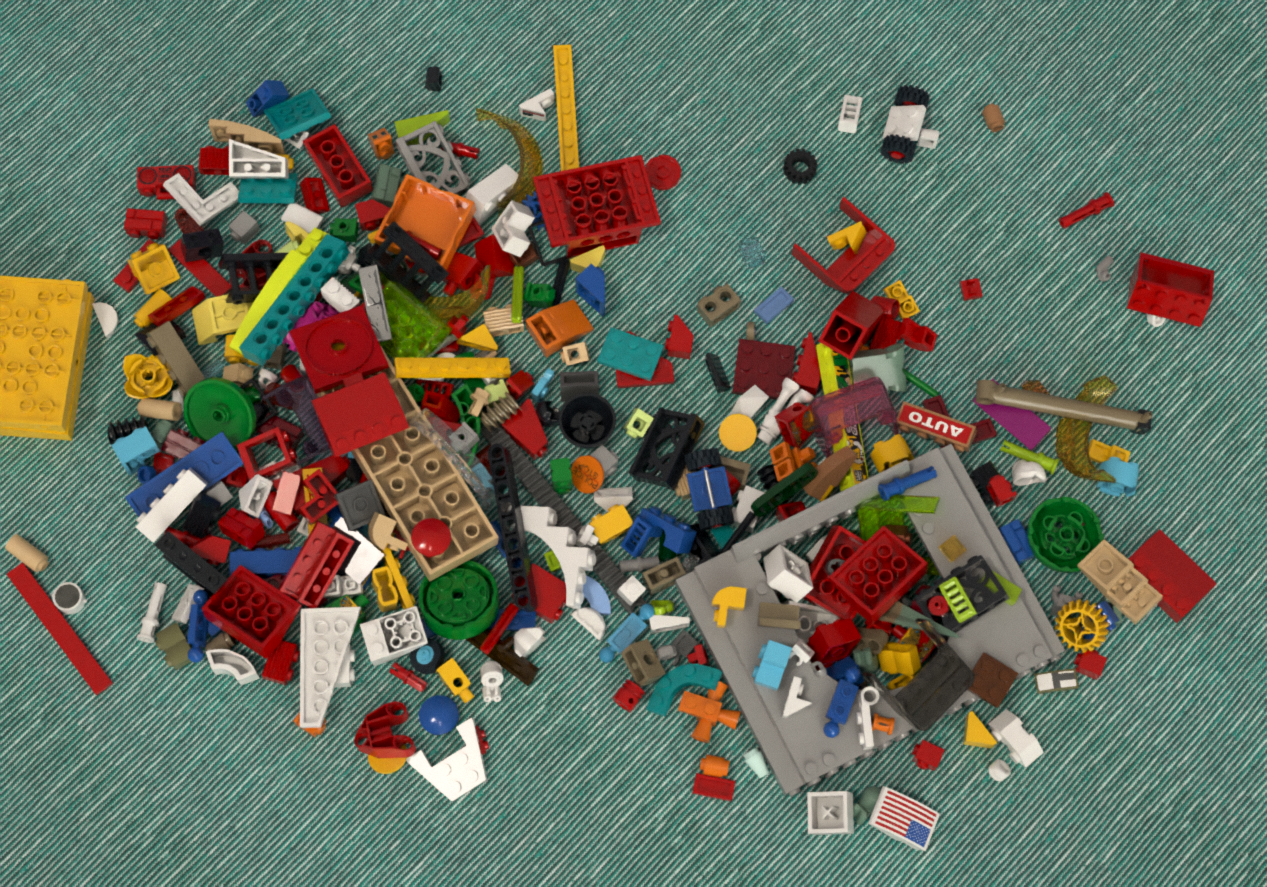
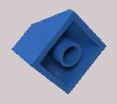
(591, 287)

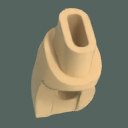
(480, 399)

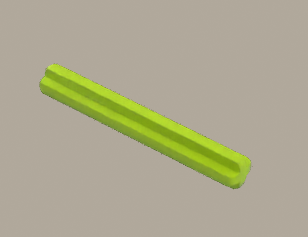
(517, 294)

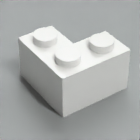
(511, 228)

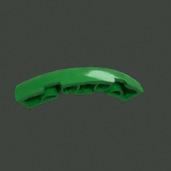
(463, 401)

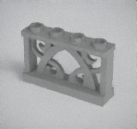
(409, 152)

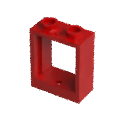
(249, 460)

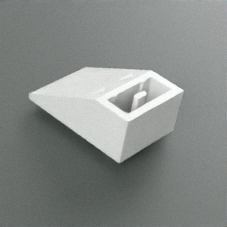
(393, 635)

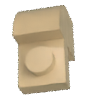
(380, 533)

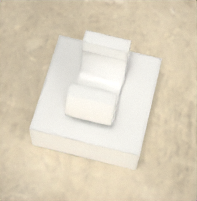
(585, 536)
(803, 651)

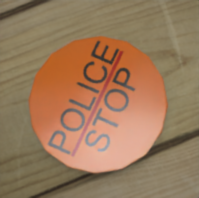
(587, 474)

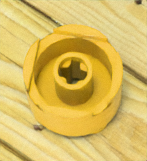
(890, 453)

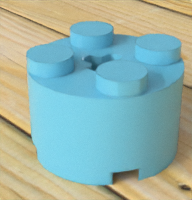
(1125, 475)

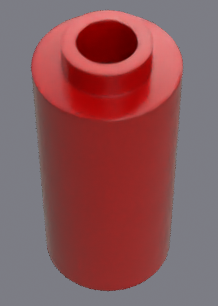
(284, 521)

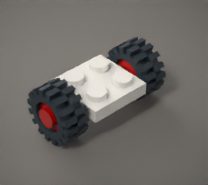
(904, 124)

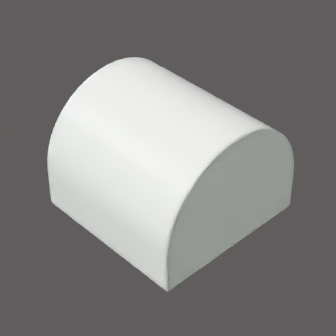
(928, 138)

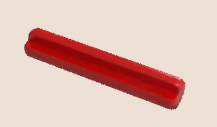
(499, 628)

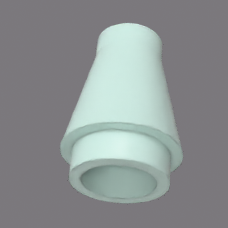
(756, 762)

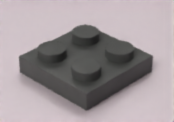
(359, 504)

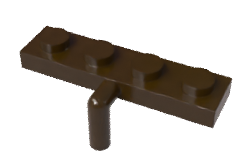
(507, 658)

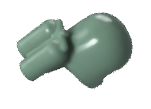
(866, 660)
(866, 804)

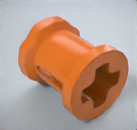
(888, 721)

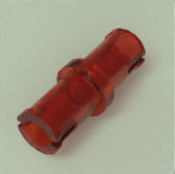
(270, 541)

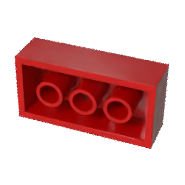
(338, 165)

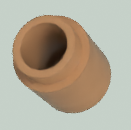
(993, 117)

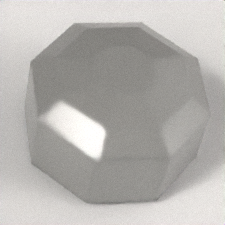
(666, 652)

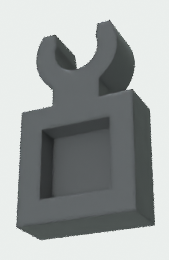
(684, 646)

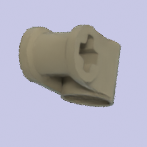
(873, 639)

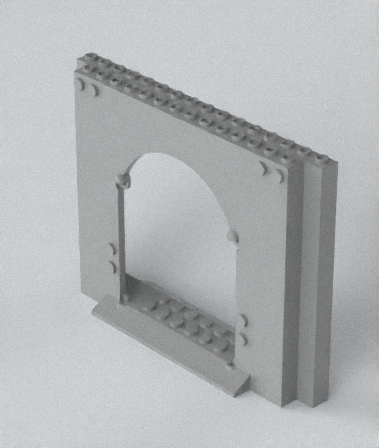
(797, 744)

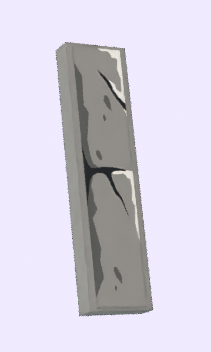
(375, 302)

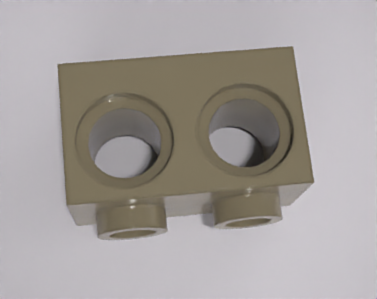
(722, 308)

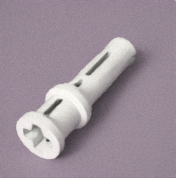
(151, 621)

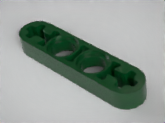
(768, 501)

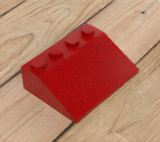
(359, 414)
(837, 545)
(878, 574)
(1172, 575)
(252, 611)

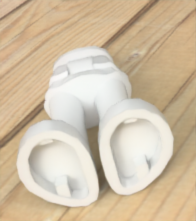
(770, 427)

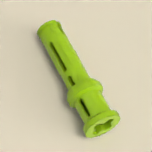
(1046, 462)

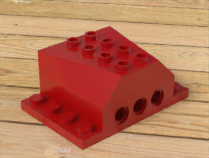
(597, 205)

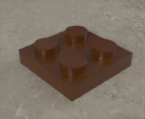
(991, 680)

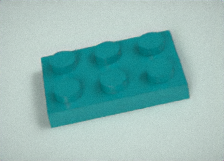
(268, 190)
(630, 354)

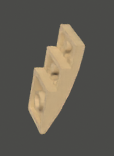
(225, 130)
(1119, 581)

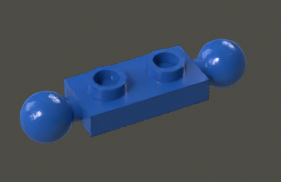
(197, 627)
(841, 702)

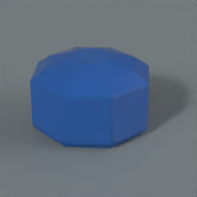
(146, 473)

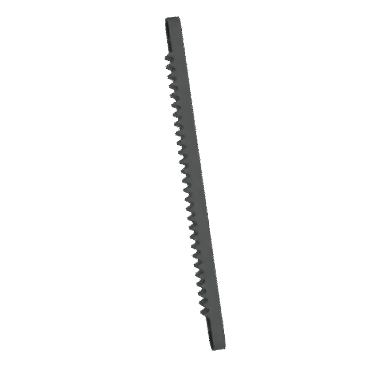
(547, 497)

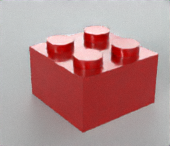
(833, 641)

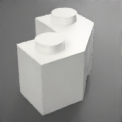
(1022, 746)

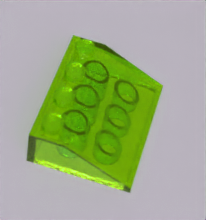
(413, 325)

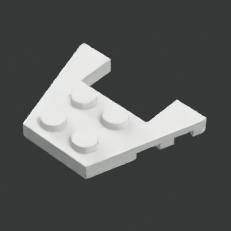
(457, 772)

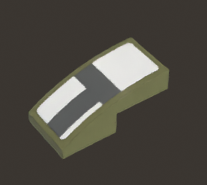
(1056, 681)

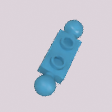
(626, 633)

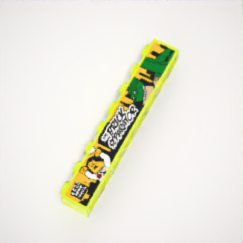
(835, 376)

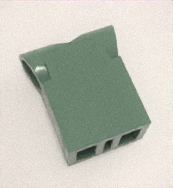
(880, 363)

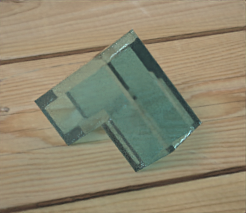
(214, 370)

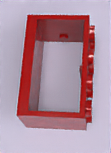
(1170, 289)

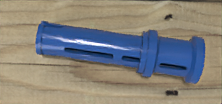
(899, 485)

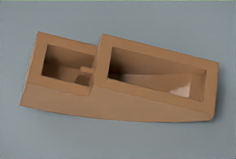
(831, 472)

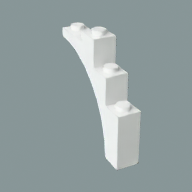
(561, 540)

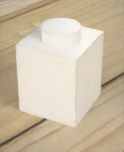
(631, 590)

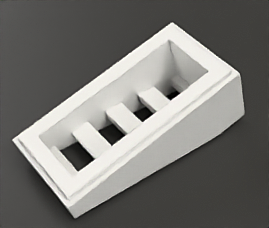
(849, 124)
(663, 623)

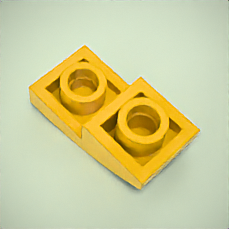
(907, 304)

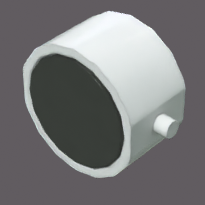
(69, 598)

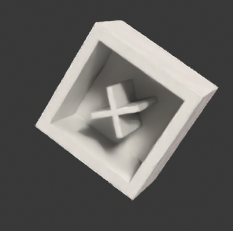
(787, 573)
(830, 813)

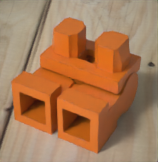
(789, 460)

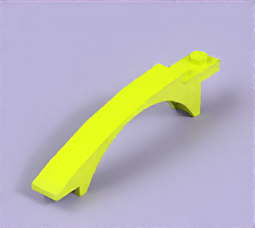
(276, 285)

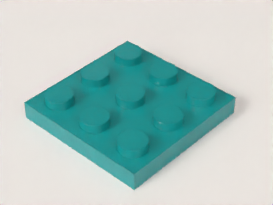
(297, 114)

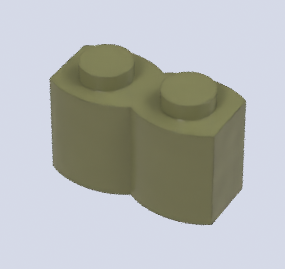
(175, 646)

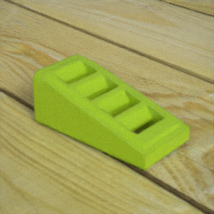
(950, 589)

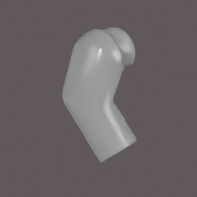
(1102, 269)

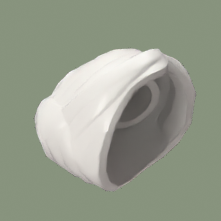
(1027, 473)

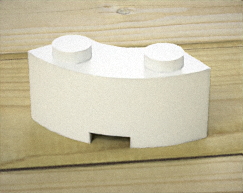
(231, 663)

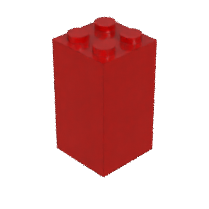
(851, 325)

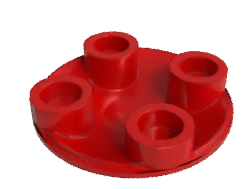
(431, 537)

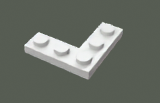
(195, 206)

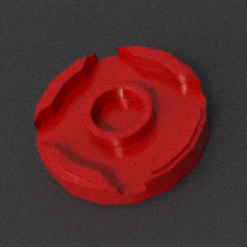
(663, 172)

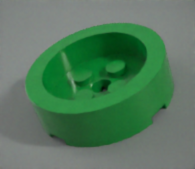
(462, 616)

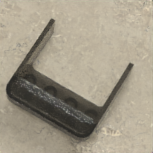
(932, 688)

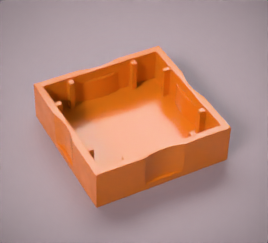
(430, 215)

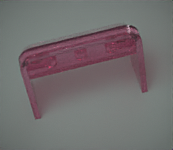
(850, 407)

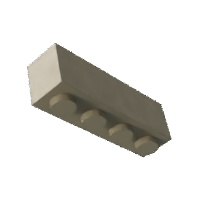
(175, 356)

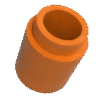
(714, 766)

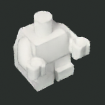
(350, 263)

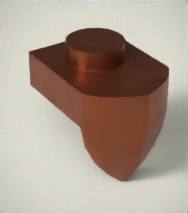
(527, 257)

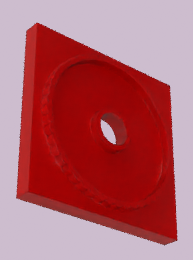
(328, 367)

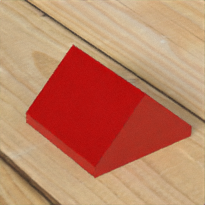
(490, 253)

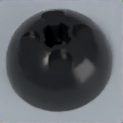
(585, 411)

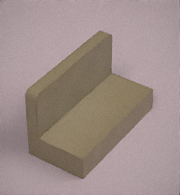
(779, 616)

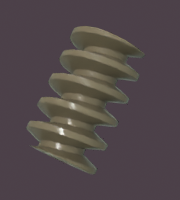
(499, 411)

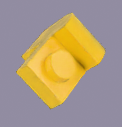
(725, 599)

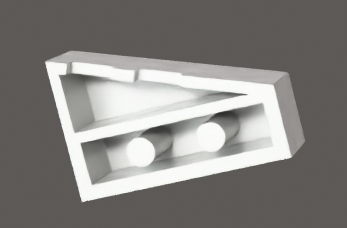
(253, 163)
(491, 191)

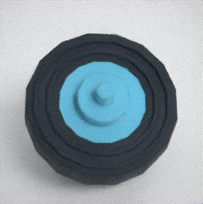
(428, 657)

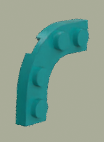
(676, 680)

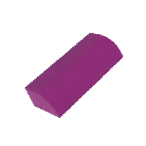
(1019, 422)

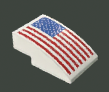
(904, 818)

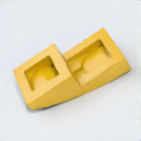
(1101, 452)

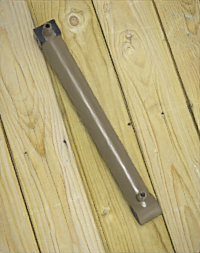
(990, 393)

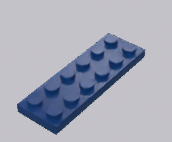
(210, 460)

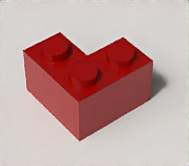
(323, 497)

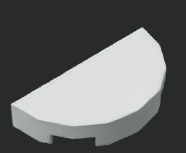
(107, 317)
(591, 621)

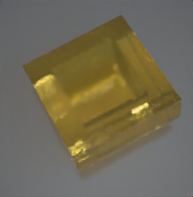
(952, 548)

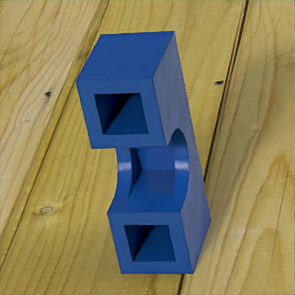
(678, 534)

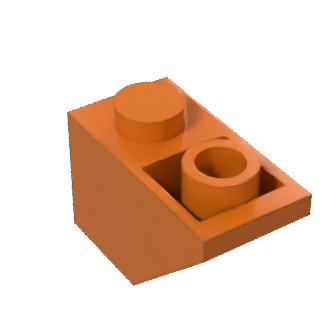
(381, 144)

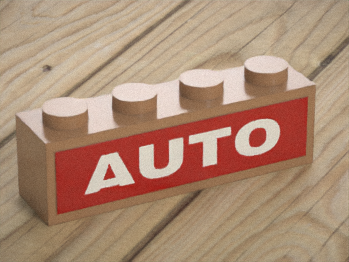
(936, 427)

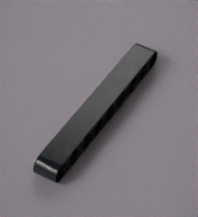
(518, 533)

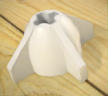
(527, 640)

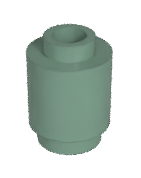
(161, 432)

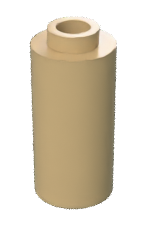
(160, 409)
(27, 553)

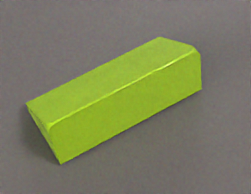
(1011, 589)

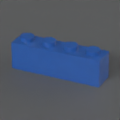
(264, 562)

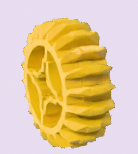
(1097, 627)

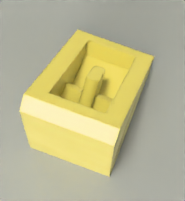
(592, 257)

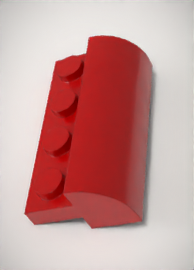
(316, 564)

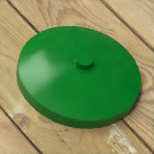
(219, 406)

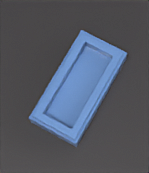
(774, 305)

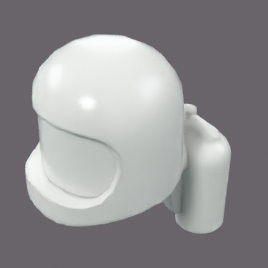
(491, 678)

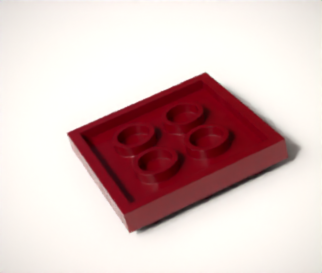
(763, 366)

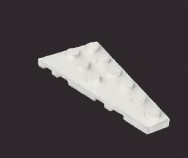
(322, 651)

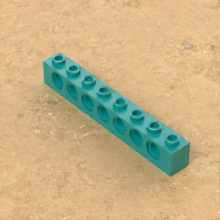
(294, 300)

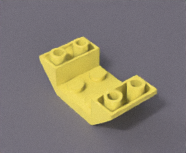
(217, 317)

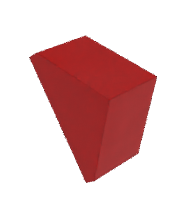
(787, 510)

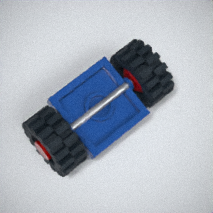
(709, 489)

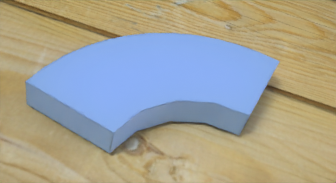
(596, 596)

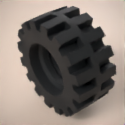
(801, 156)

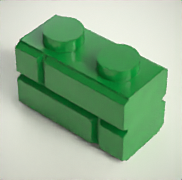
(561, 476)

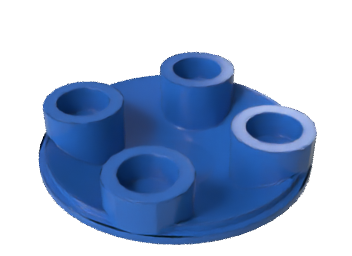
(438, 715)

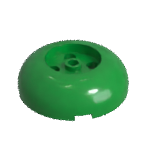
(1071, 515)

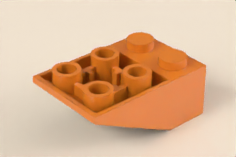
(558, 326)

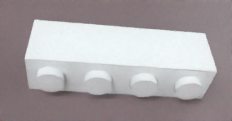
(169, 507)

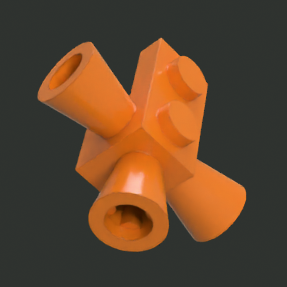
(708, 712)

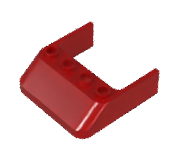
(850, 268)

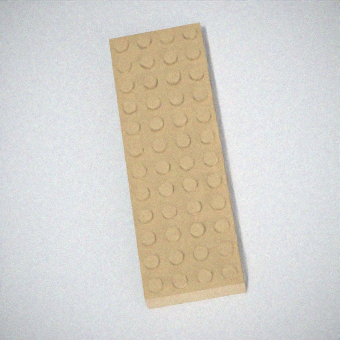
(420, 484)

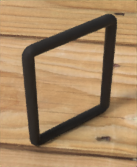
(537, 248)
(267, 401)

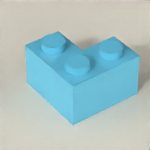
(135, 449)
(772, 665)

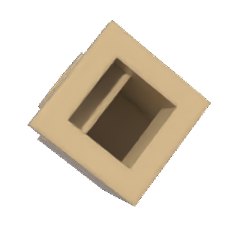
(581, 348)

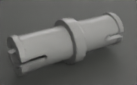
(638, 564)

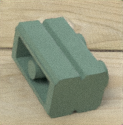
(386, 184)

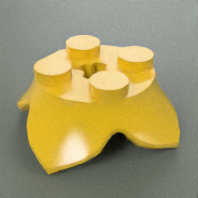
(137, 369)

